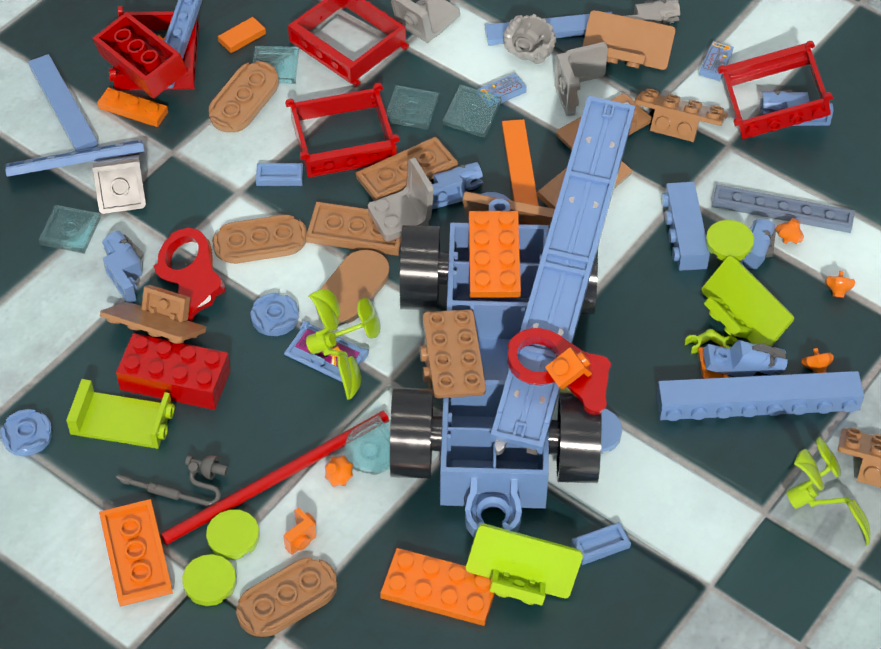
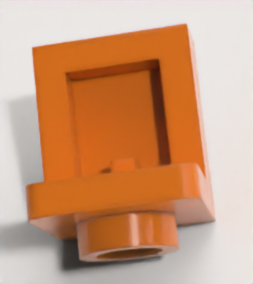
(568, 367)
(302, 534)

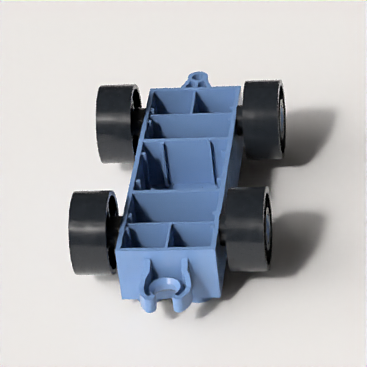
(469, 466)

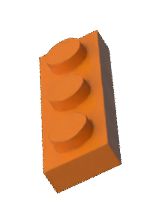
(132, 107)

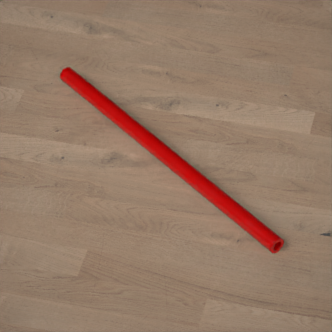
(261, 484)

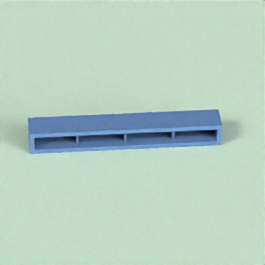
(759, 395)

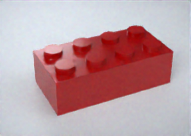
(140, 54)
(185, 371)

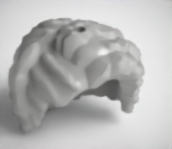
(530, 38)

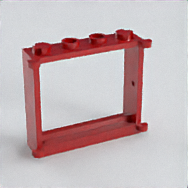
(161, 21)
(333, 59)
(768, 65)
(344, 158)

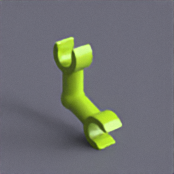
(709, 335)

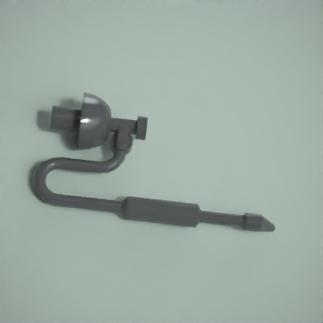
(209, 468)

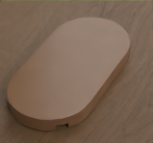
(243, 96)
(259, 239)
(356, 278)
(286, 597)

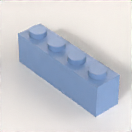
(686, 226)

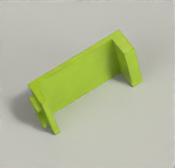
(119, 417)

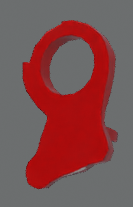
(198, 278)
(589, 389)

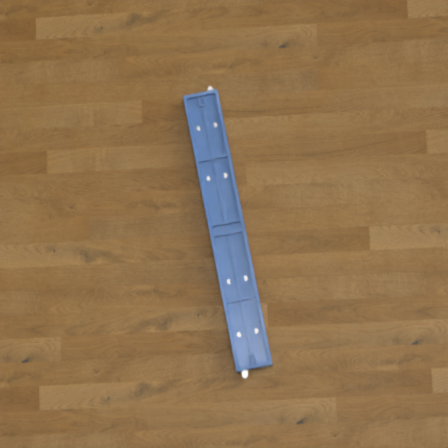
(565, 268)

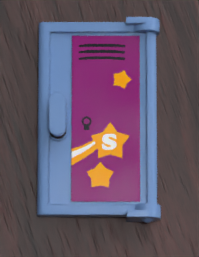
(298, 351)

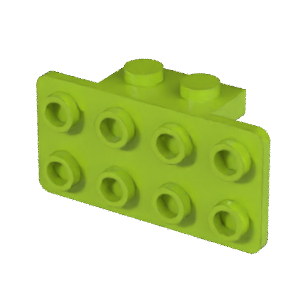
(745, 304)
(523, 564)

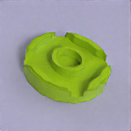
(729, 239)
(233, 534)
(209, 580)

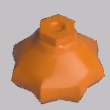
(790, 231)
(839, 284)
(818, 362)
(338, 471)

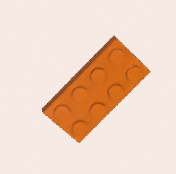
(494, 254)
(135, 553)
(437, 587)

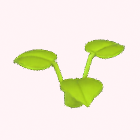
(323, 340)
(807, 491)

